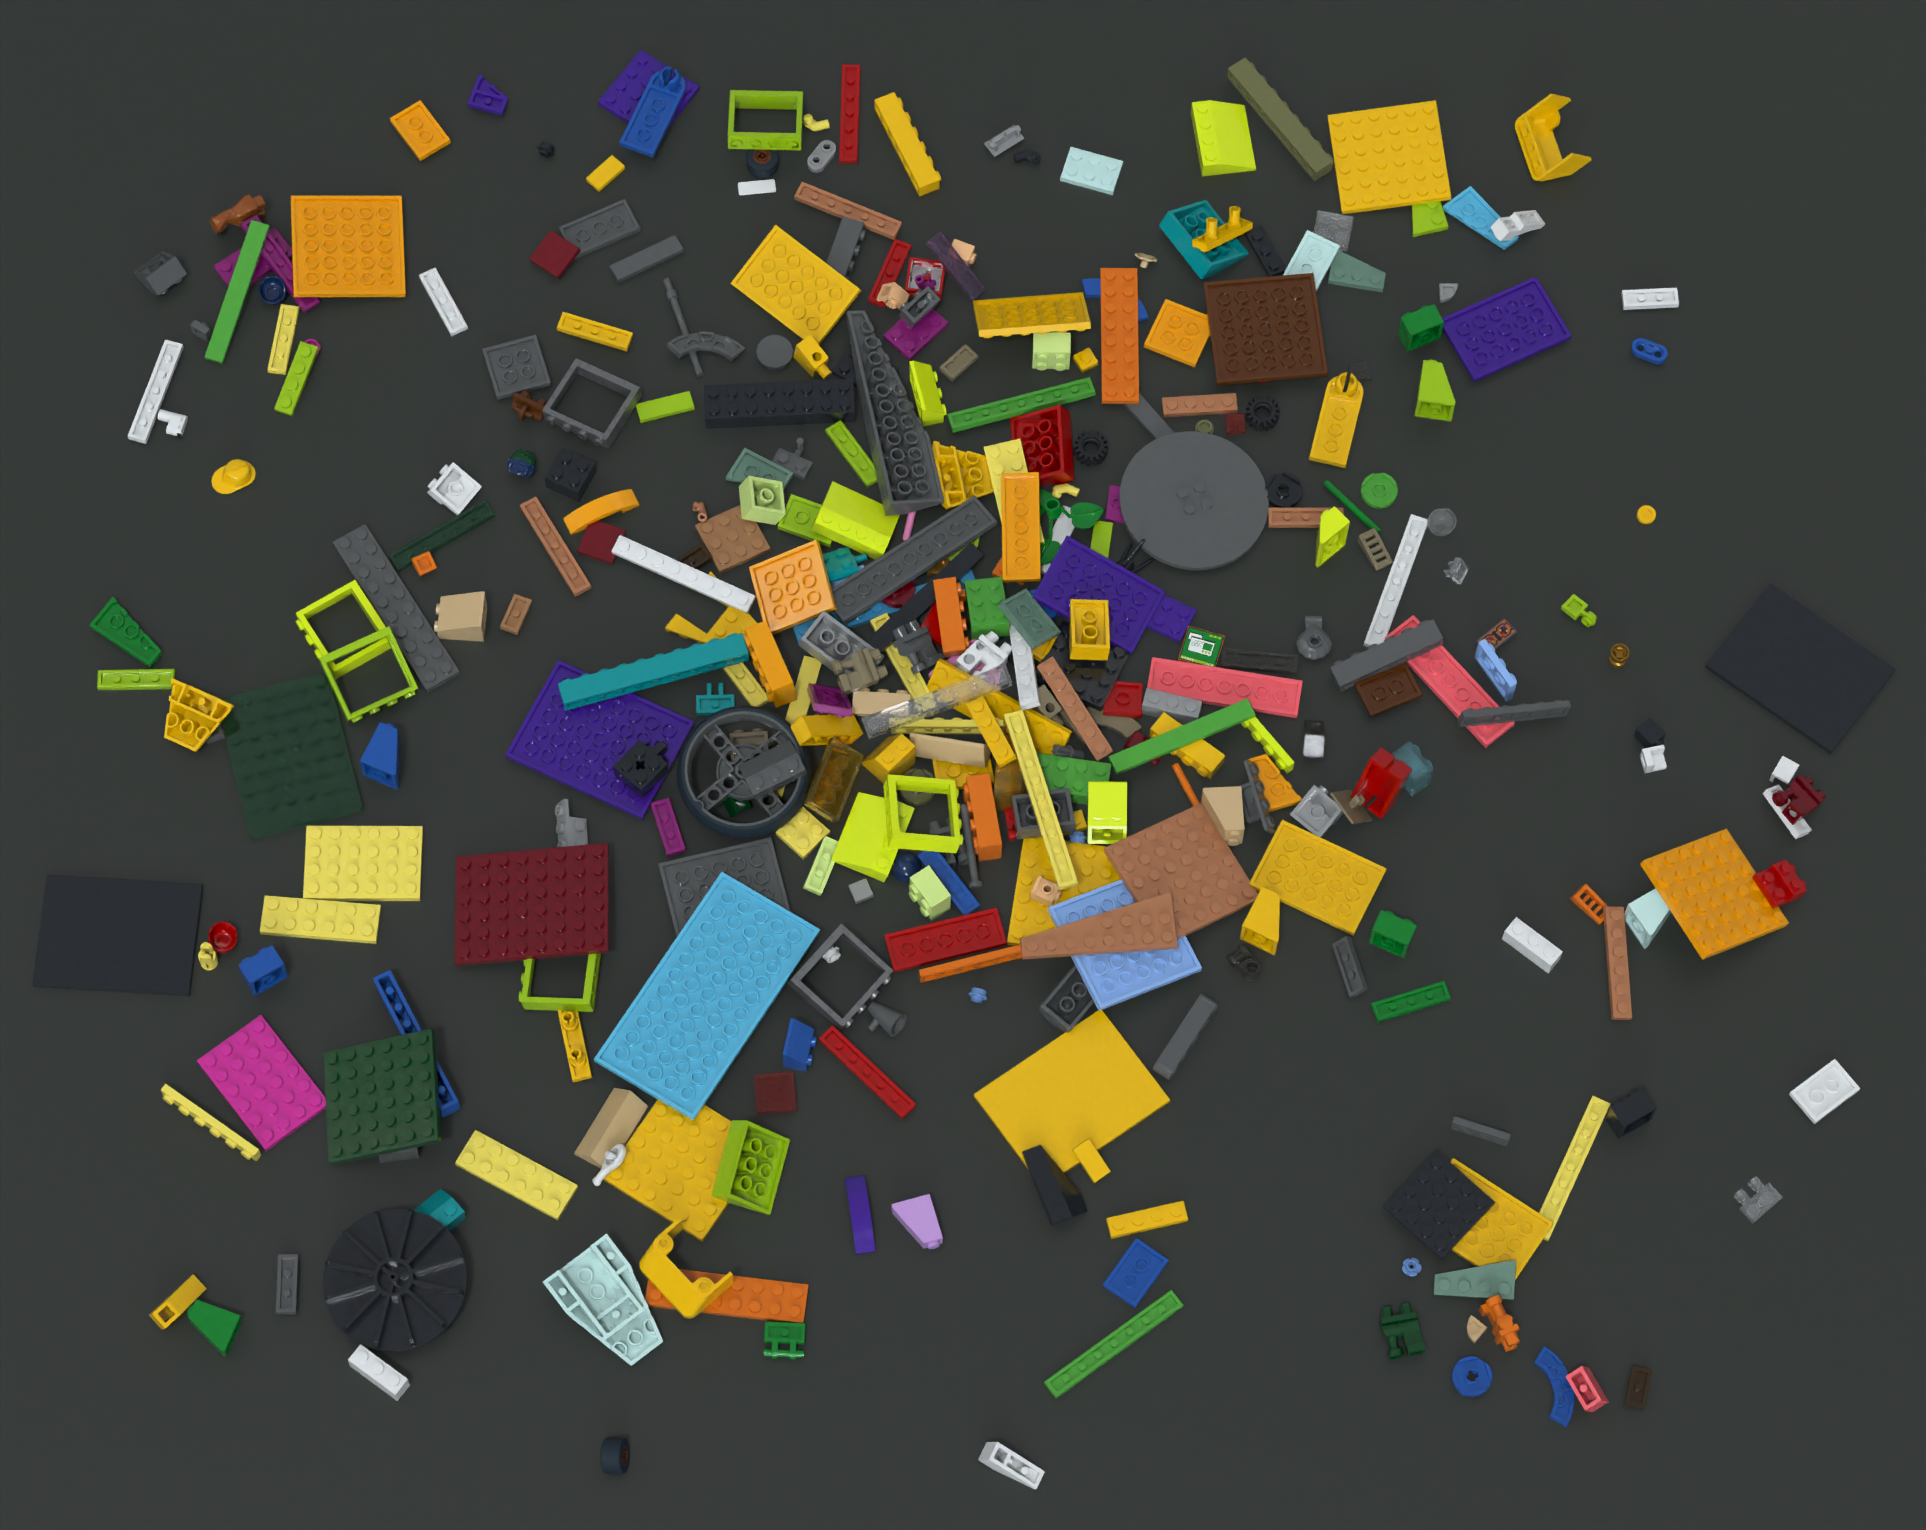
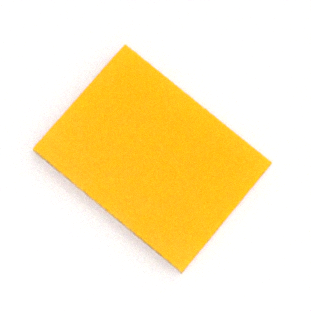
(1073, 1092)

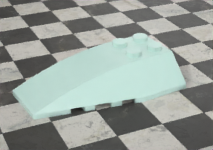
(606, 1300)

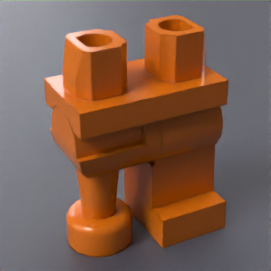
(1502, 1323)

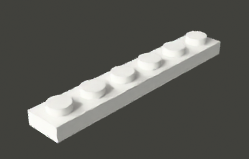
(155, 391)
(1024, 671)

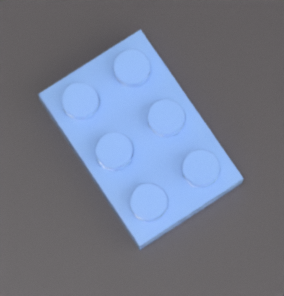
(1495, 669)

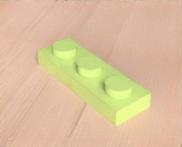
(821, 867)

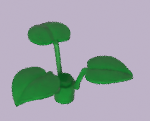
(1083, 516)

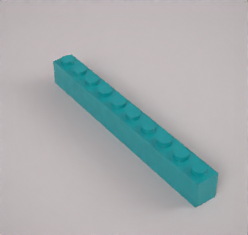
(653, 671)

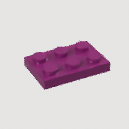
(913, 341)
(829, 700)

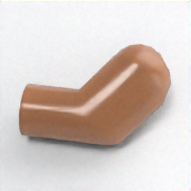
(700, 508)

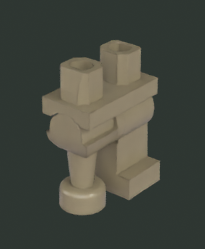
(864, 672)

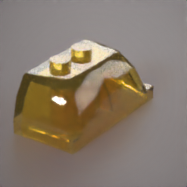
(833, 780)
(1007, 781)

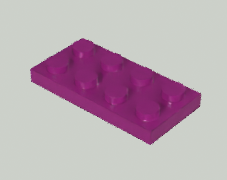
(226, 267)

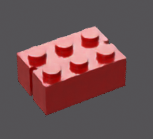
(1383, 779)

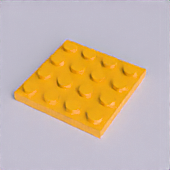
(792, 587)

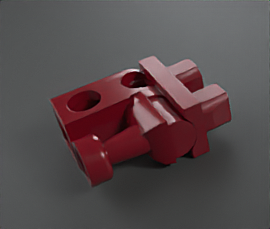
(1804, 798)

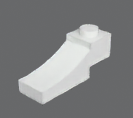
(1518, 223)

